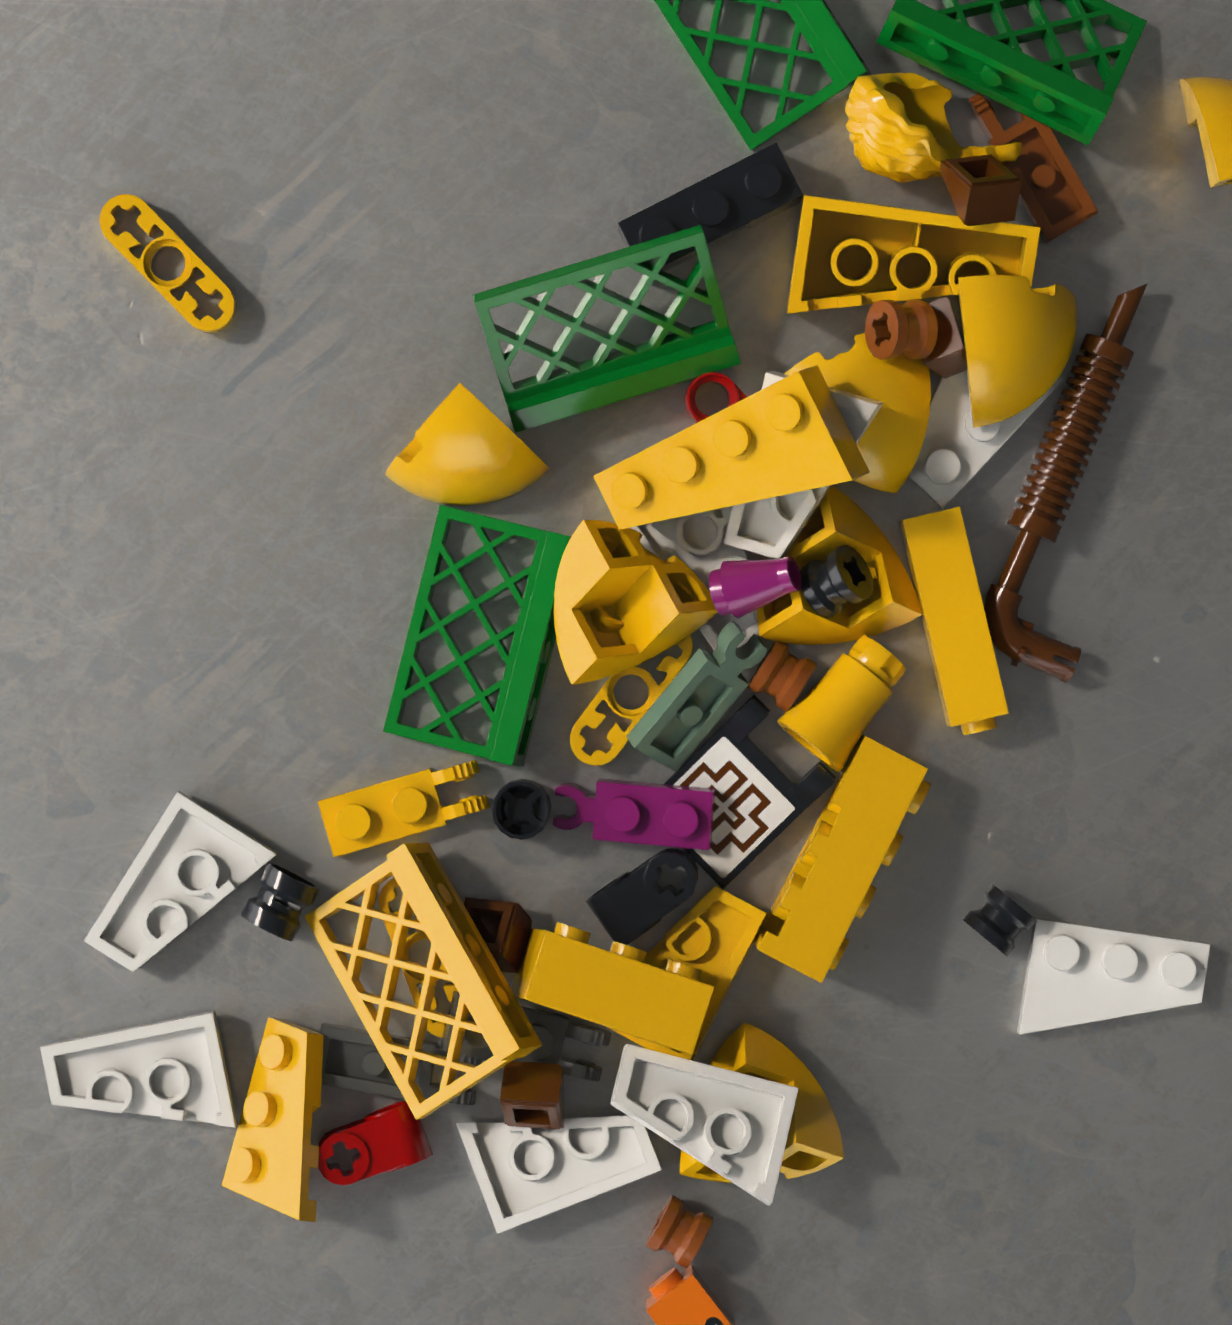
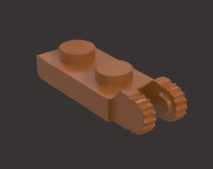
(1049, 182)

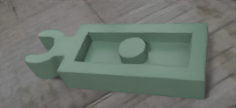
(696, 698)

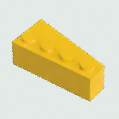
(878, 252)
(749, 452)
(841, 859)

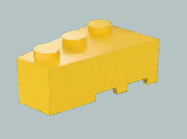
(613, 987)

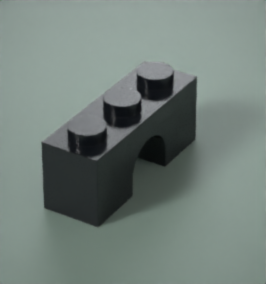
(720, 203)

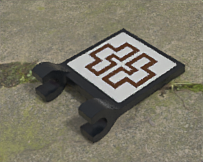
(751, 793)

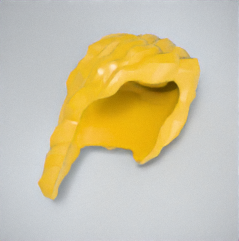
(904, 129)

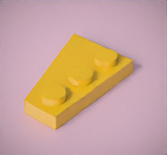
(713, 939)
(273, 1135)

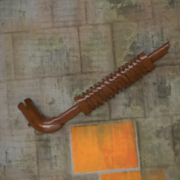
(1052, 486)

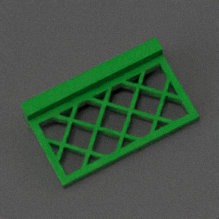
(819, 29)
(1005, 73)
(608, 374)
(529, 651)

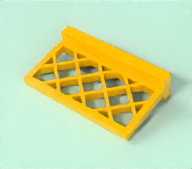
(467, 964)

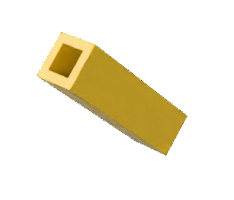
(954, 620)

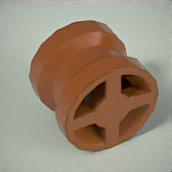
(901, 329)
(782, 675)
(679, 1231)

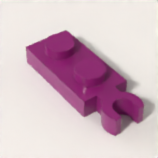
(642, 813)

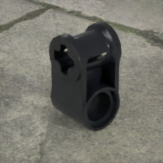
(637, 901)

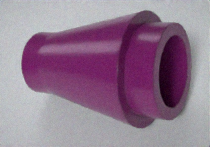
(751, 584)

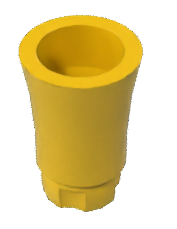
(843, 702)

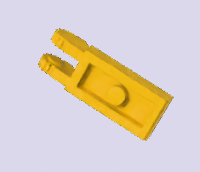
(395, 808)

